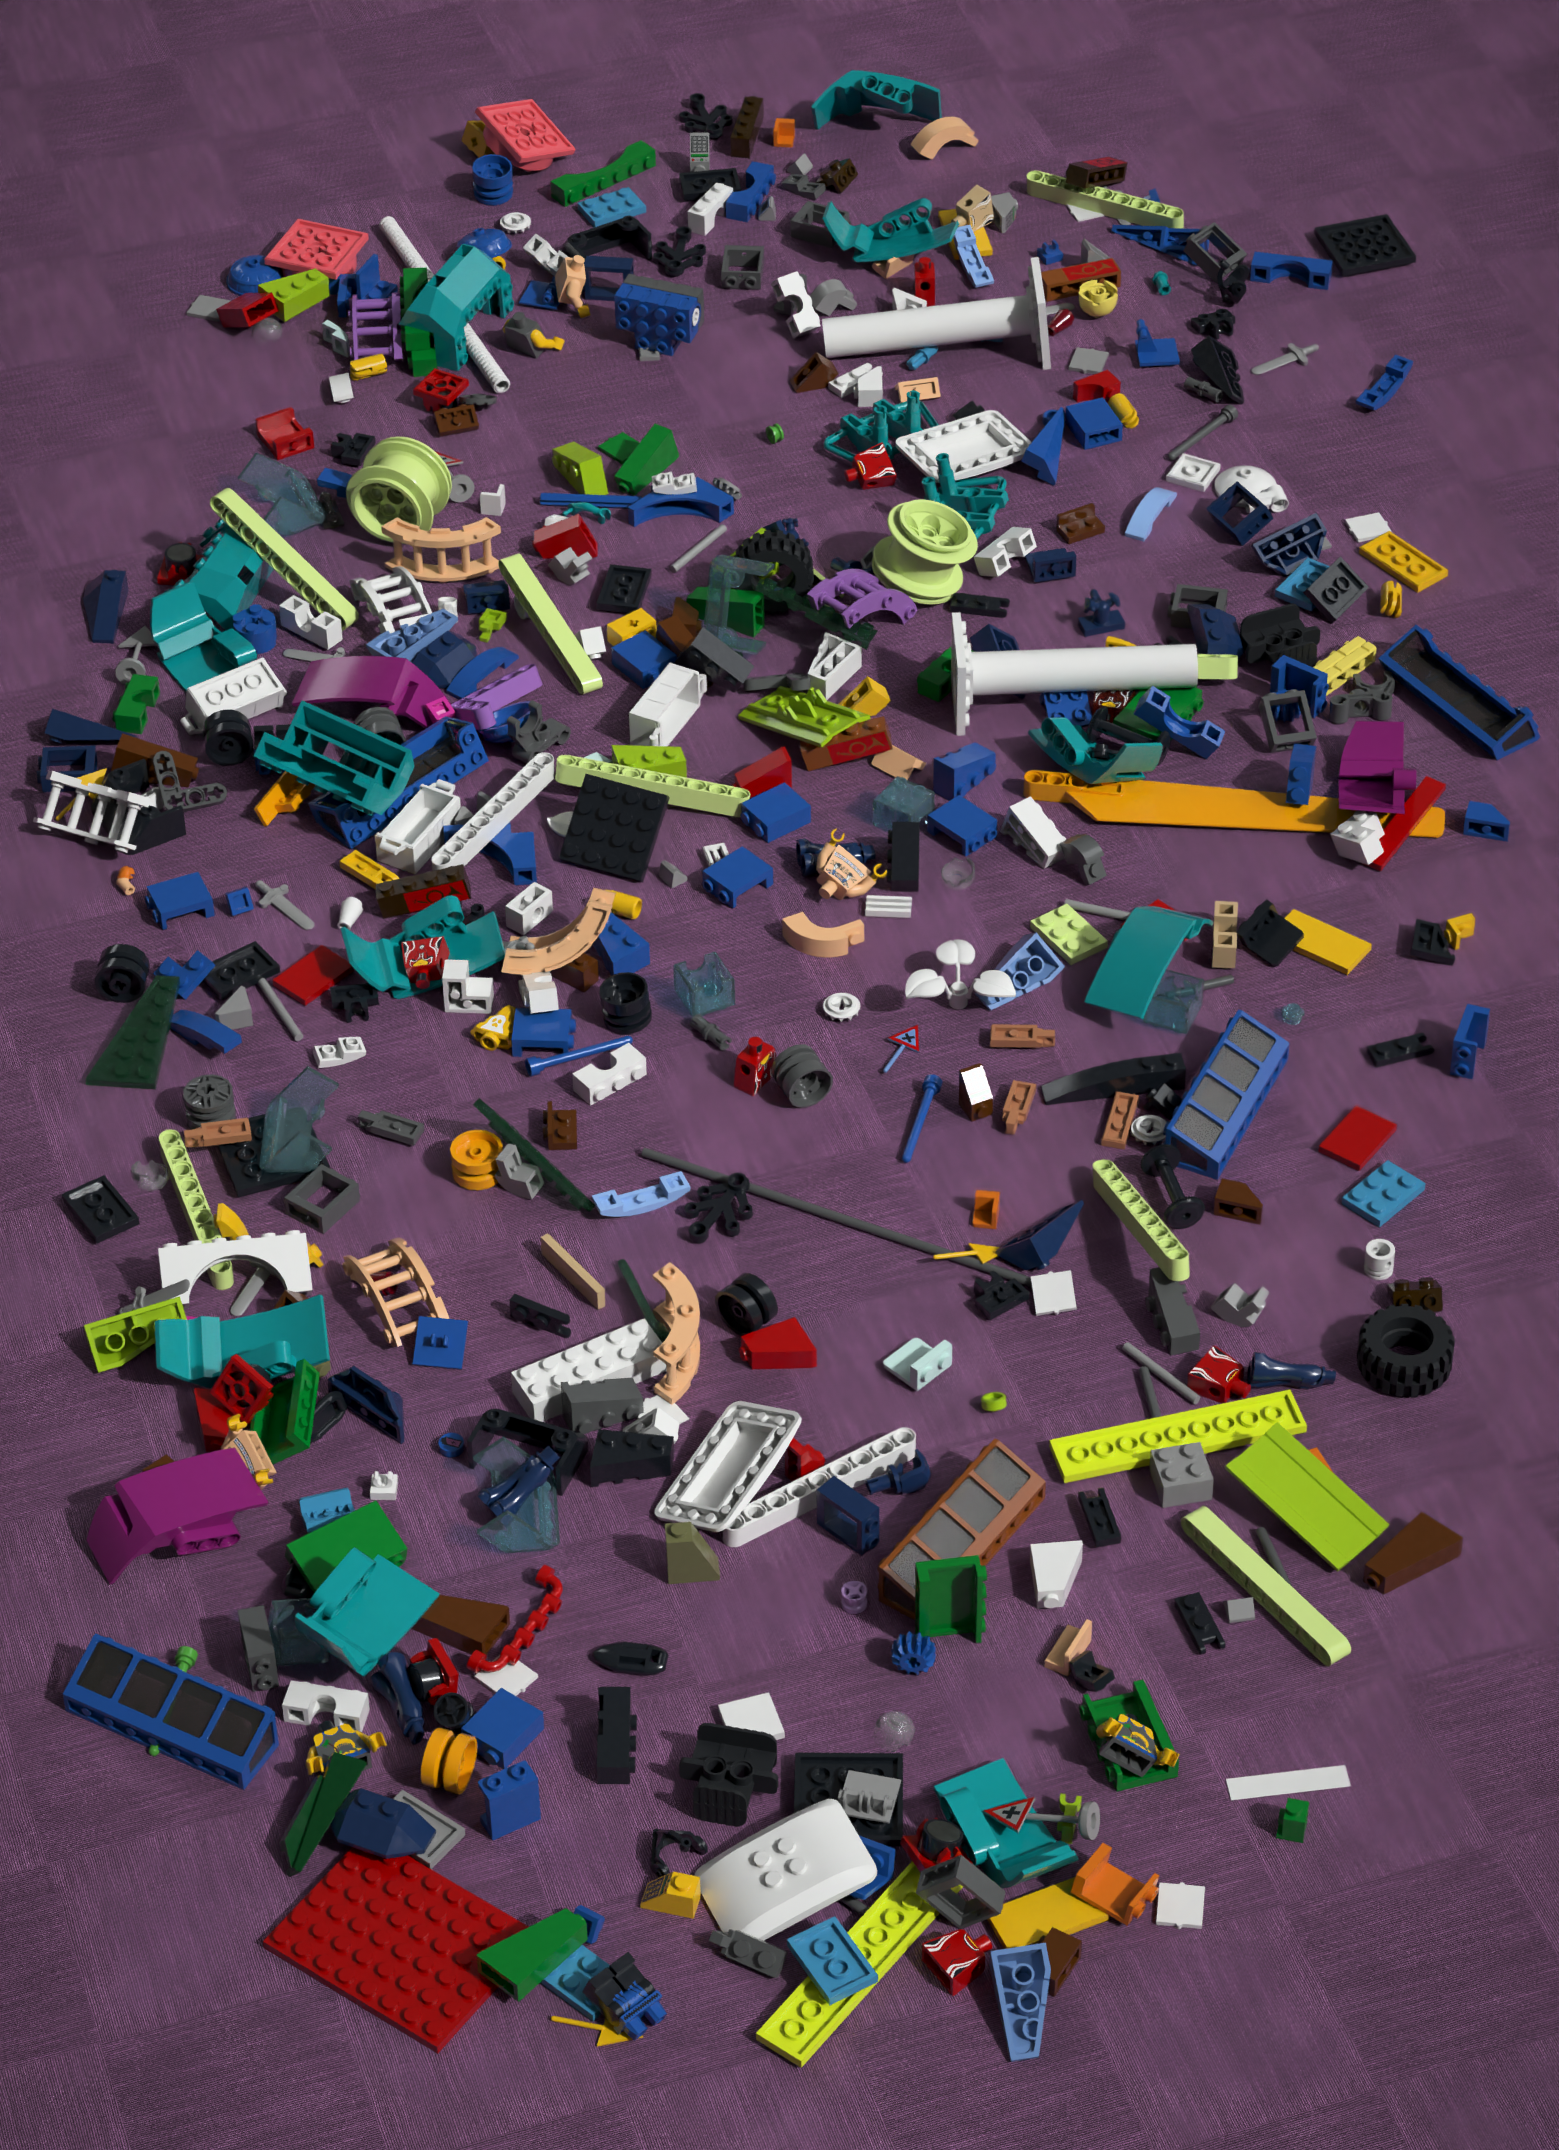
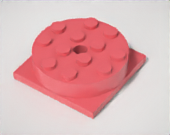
(523, 134)
(317, 246)

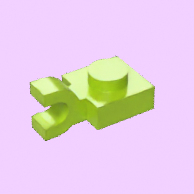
(491, 621)
(1069, 1809)

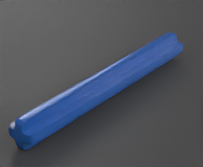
(611, 501)

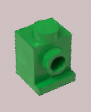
(1293, 1820)

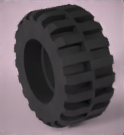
(781, 549)
(1409, 1328)

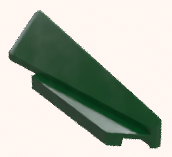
(319, 1809)

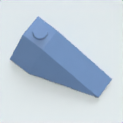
(413, 638)
(1028, 965)
(1021, 1991)

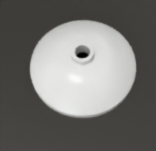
(1252, 478)

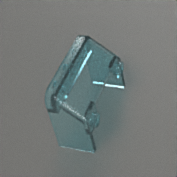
(293, 497)
(723, 574)
(289, 1121)
(536, 1522)

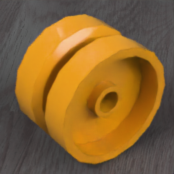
(474, 1159)
(448, 1760)

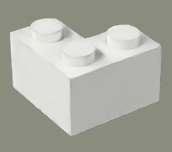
(1359, 837)
(463, 992)

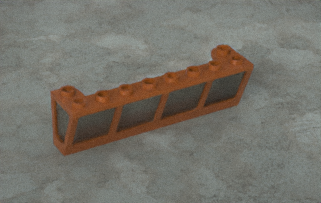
(967, 1520)

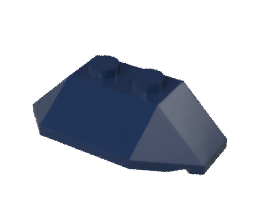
(1292, 545)
(1215, 630)
(445, 658)
(371, 1401)
(381, 1825)

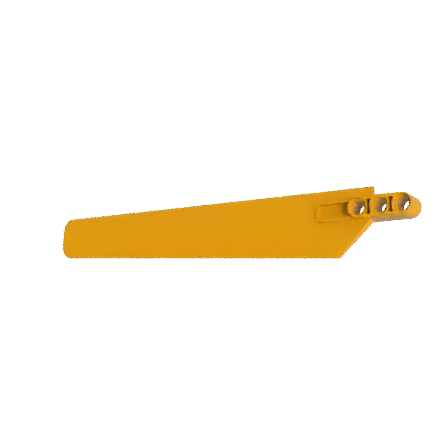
(1202, 805)

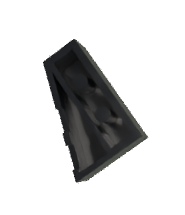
(715, 660)
(904, 856)
(630, 1455)
(615, 1736)

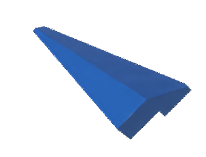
(1165, 239)
(1046, 447)

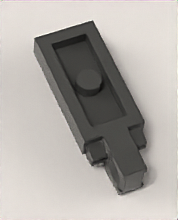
(391, 1126)
(750, 1951)

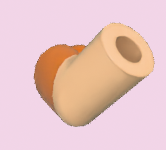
(122, 880)

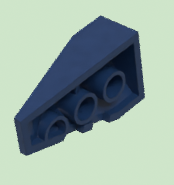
(104, 604)
(994, 639)
(73, 728)
(1041, 1240)

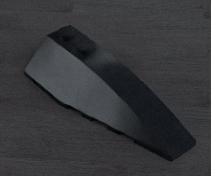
(1125, 1076)

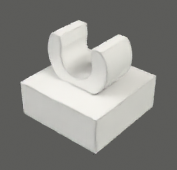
(384, 1486)

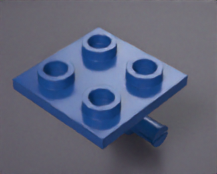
(1154, 351)

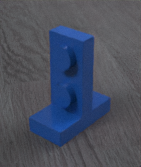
(344, 287)

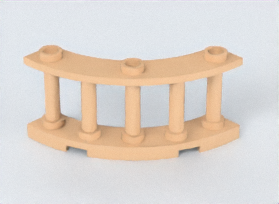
(440, 539)
(565, 944)
(415, 1271)
(682, 1346)

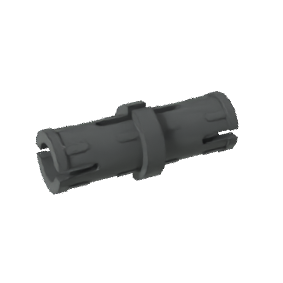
(1211, 393)
(710, 1032)

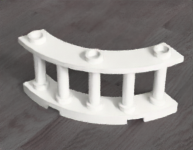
(366, 591)
(104, 793)

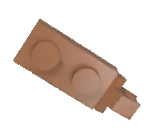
(1021, 1036)
(1018, 1105)
(219, 1133)

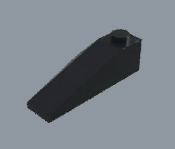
(1220, 365)

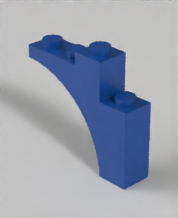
(706, 502)
(512, 850)

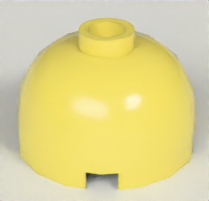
(1098, 298)

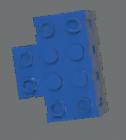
(659, 312)

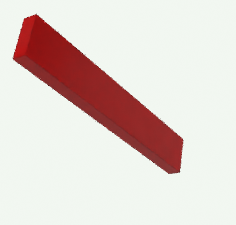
(1403, 824)

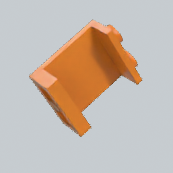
(1113, 1889)

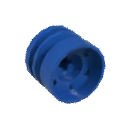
(492, 179)

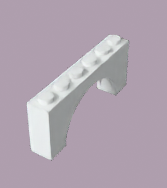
(282, 1254)

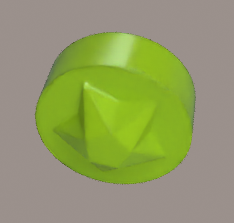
(993, 1401)

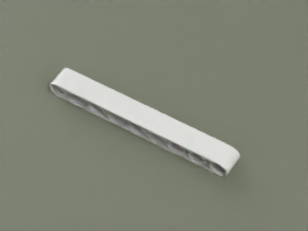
(496, 813)
(800, 1494)

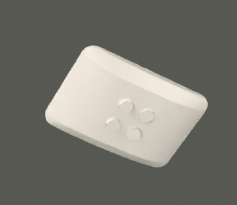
(973, 445)
(729, 1466)
(786, 1871)

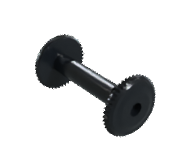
(1100, 725)
(1183, 1210)

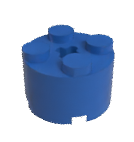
(257, 626)

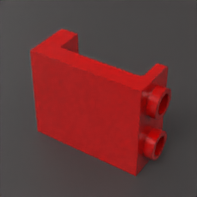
(284, 434)

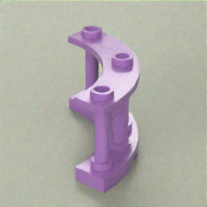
(392, 314)
(868, 592)

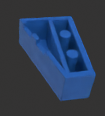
(962, 770)
(621, 947)

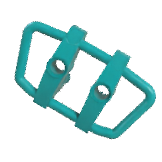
(885, 419)
(973, 503)

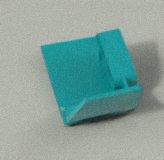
(272, 1339)

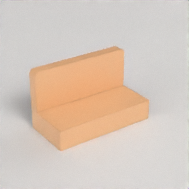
(891, 266)
(926, 387)
(897, 762)
(1069, 1646)

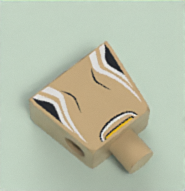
(975, 209)

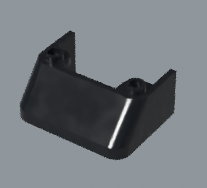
(609, 236)
(150, 825)
(531, 1432)

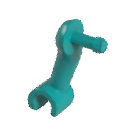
(574, 508)

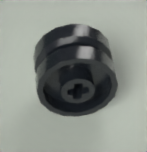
(227, 737)
(122, 973)
(746, 1304)

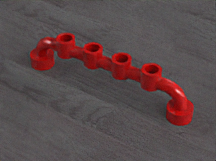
(524, 1635)

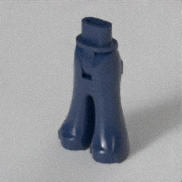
(808, 852)
(1270, 1372)
(516, 1488)
(395, 1685)

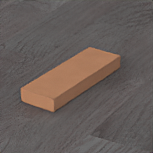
(1120, 1120)

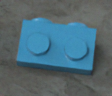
(325, 1508)

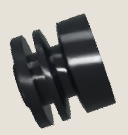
(625, 1003)

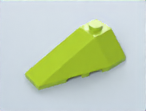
(126, 1335)

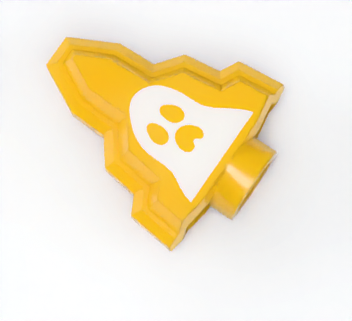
(496, 1030)

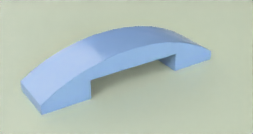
(970, 257)
(1148, 511)
(643, 1200)

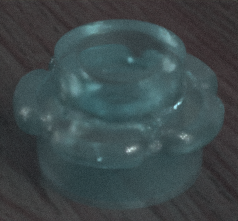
(1292, 1013)

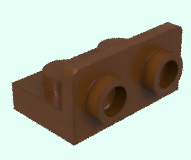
(456, 420)
(1079, 524)
(561, 1128)

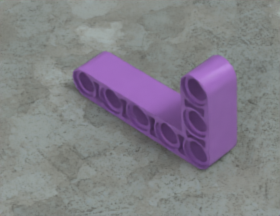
(481, 704)

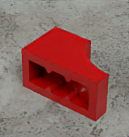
(1096, 386)
(801, 1460)

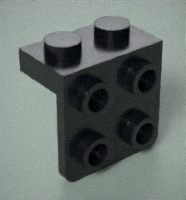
(1269, 934)

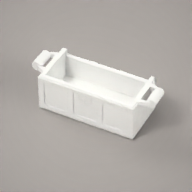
(245, 689)
(666, 706)
(418, 827)

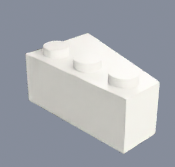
(834, 664)
(1034, 832)

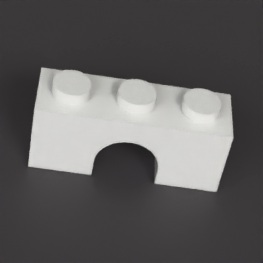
(703, 212)
(544, 254)
(792, 288)
(995, 557)
(322, 630)
(538, 992)
(596, 1084)
(307, 1699)

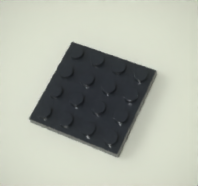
(1365, 245)
(614, 827)
(243, 1163)
(824, 1774)

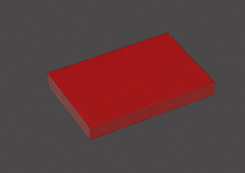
(313, 975)
(1357, 1138)

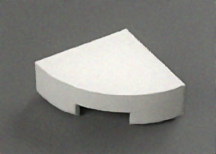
(553, 519)

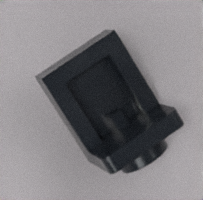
(968, 410)
(1163, 1099)
(1089, 1674)

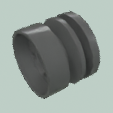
(381, 722)
(802, 1075)
(208, 1100)

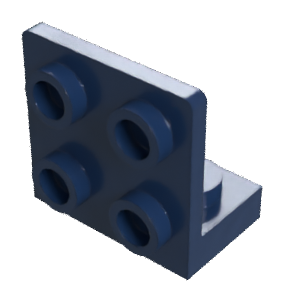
(1051, 564)
(487, 595)

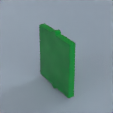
(619, 447)

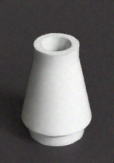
(350, 911)

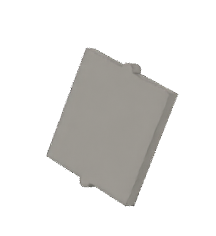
(205, 307)
(1088, 360)

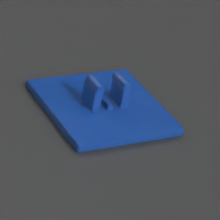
(440, 1342)

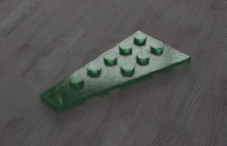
(824, 616)
(139, 1046)
(533, 1156)

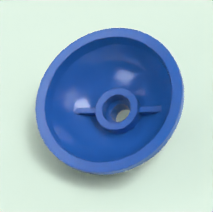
(490, 241)
(249, 273)
(499, 731)

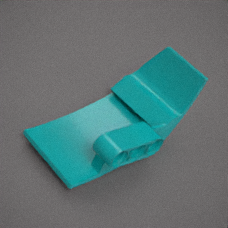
(876, 90)
(884, 243)
(190, 642)
(1071, 749)
(1140, 958)
(383, 962)
(365, 1610)
(1001, 1852)

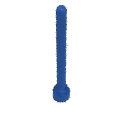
(536, 1065)
(931, 1086)

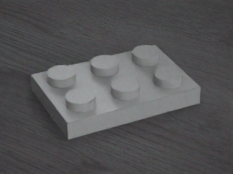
(447, 1831)

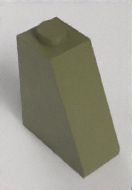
(689, 1555)

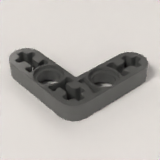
(793, 681)
(176, 793)

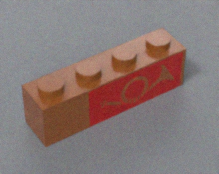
(1067, 281)
(852, 743)

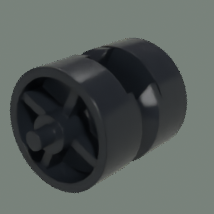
(453, 1711)

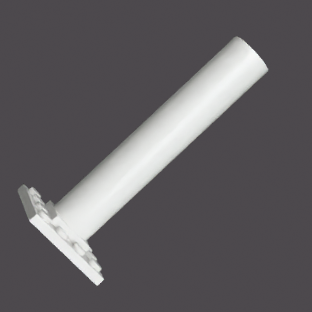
(945, 324)
(1063, 670)

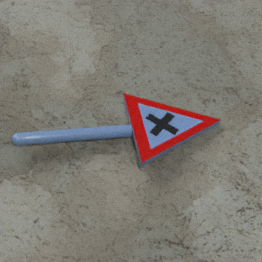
(906, 1038)

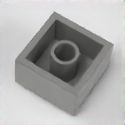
(1181, 1474)

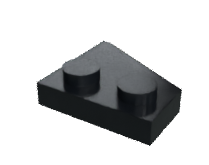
(1430, 943)

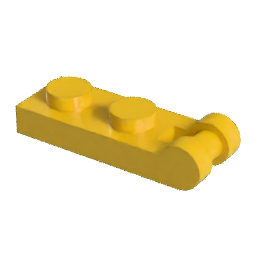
(366, 869)

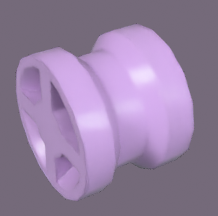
(854, 1597)

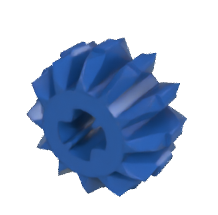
(1285, 711)
(913, 1653)

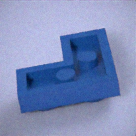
(190, 974)

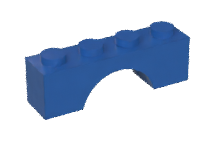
(743, 204)
(1269, 266)
(1199, 737)

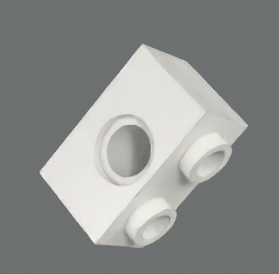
(529, 908)

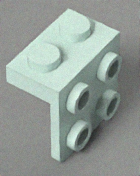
(918, 1362)

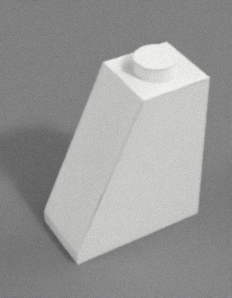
(1054, 1571)

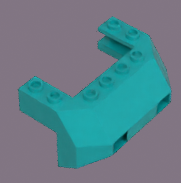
(453, 299)
(216, 574)
(368, 774)

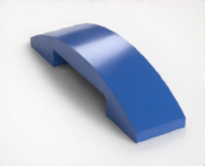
(1387, 385)
(478, 669)

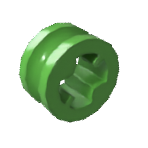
(774, 433)

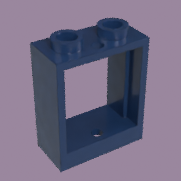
(605, 264)
(1249, 525)
(66, 756)
(838, 1497)

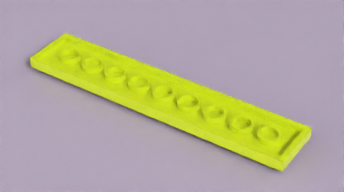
(1213, 1426)
(882, 1937)

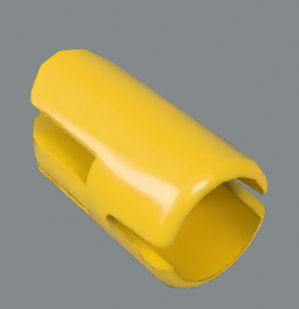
(367, 367)
(1124, 410)
(1391, 599)
(626, 905)

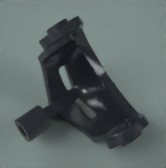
(1235, 281)
(665, 1837)

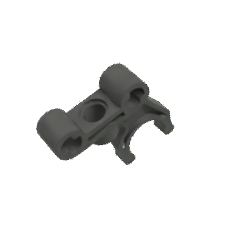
(1374, 700)
(535, 734)

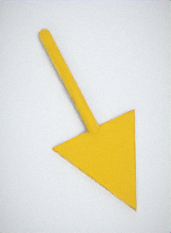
(95, 777)
(983, 1253)
(607, 2035)

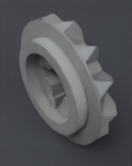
(727, 487)

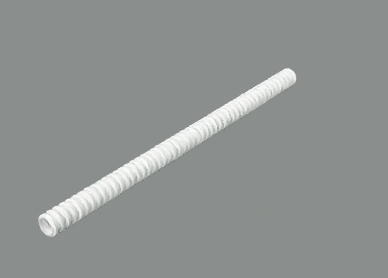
(474, 346)

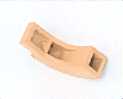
(940, 132)
(818, 940)

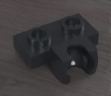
(1215, 322)
(352, 450)
(354, 999)
(998, 1297)

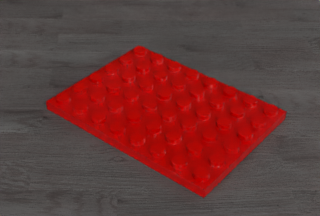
(395, 1943)

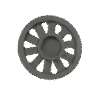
(478, 399)

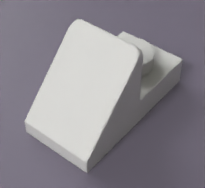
(904, 300)

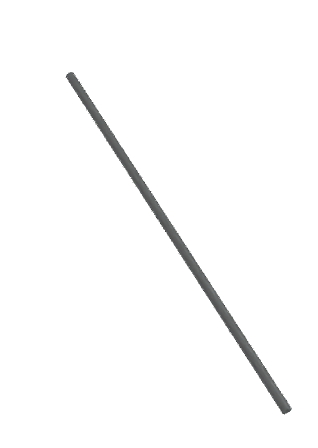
(837, 1217)

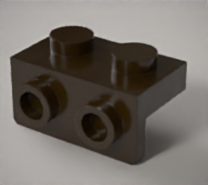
(838, 174)
(1423, 1293)

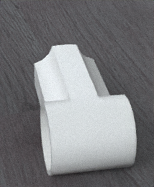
(1272, 498)
(448, 604)

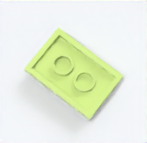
(1069, 934)

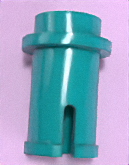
(1160, 279)

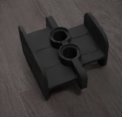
(1279, 633)
(728, 1768)

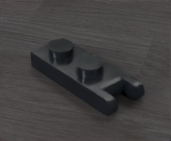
(979, 605)
(1399, 1050)
(539, 1316)
(1100, 1519)
(1198, 1621)

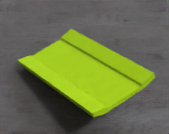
(801, 715)
(1307, 1497)

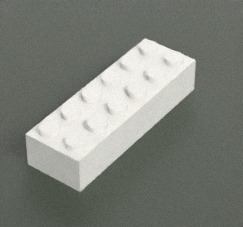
(610, 1356)

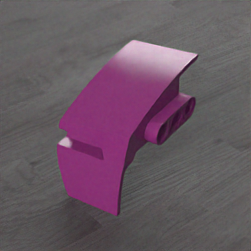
(371, 679)
(1373, 768)
(174, 1505)

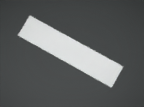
(1288, 1782)

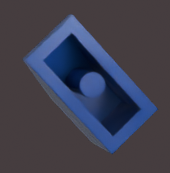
(1485, 822)

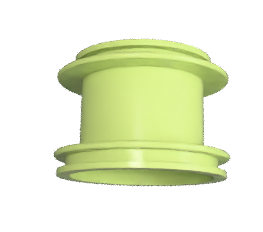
(399, 481)
(924, 551)

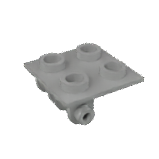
(869, 1796)

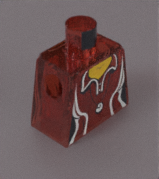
(1114, 700)

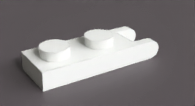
(845, 384)

